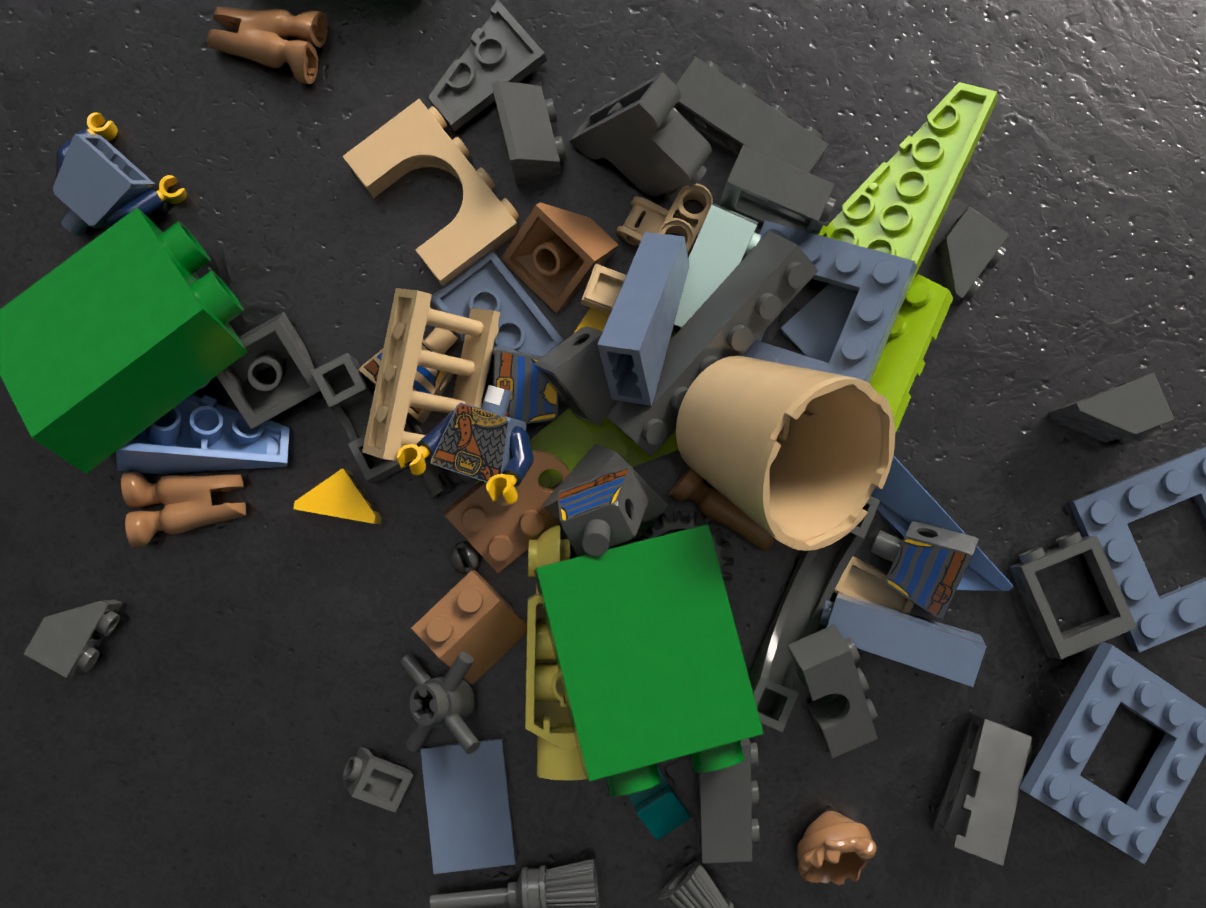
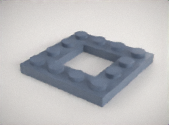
(881, 288)
(1107, 516)
(1055, 773)

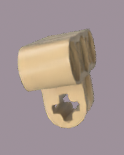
(664, 221)

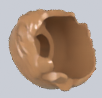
(834, 849)

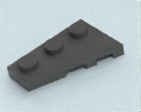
(496, 53)

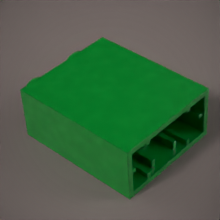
(116, 339)
(649, 659)

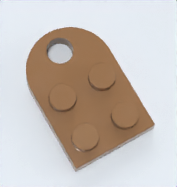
(503, 529)

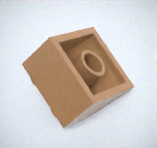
(471, 621)

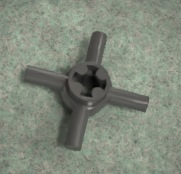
(441, 702)

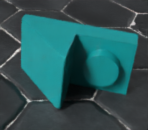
(660, 808)

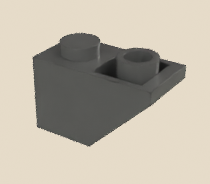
(967, 250)
(71, 638)

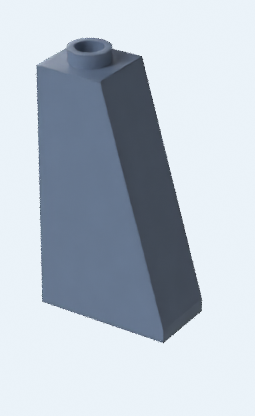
(643, 318)
(907, 638)

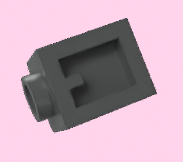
(376, 780)

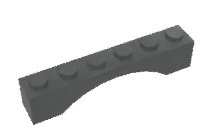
(798, 616)

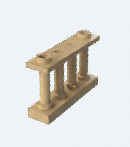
(404, 354)

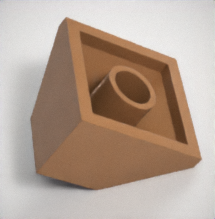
(557, 253)

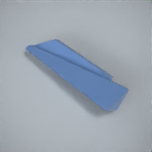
(907, 501)

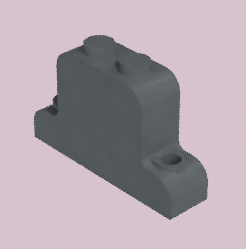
(646, 138)

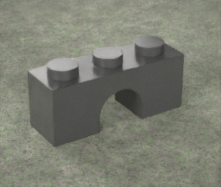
(351, 399)
(837, 690)

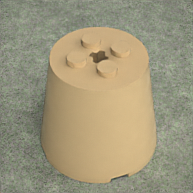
(788, 445)

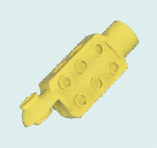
(545, 701)

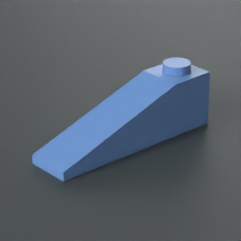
(203, 438)

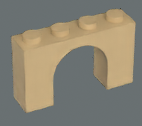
(417, 141)

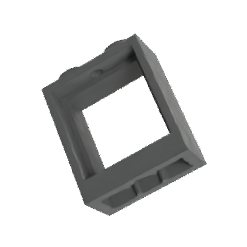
(777, 192)
(1089, 634)

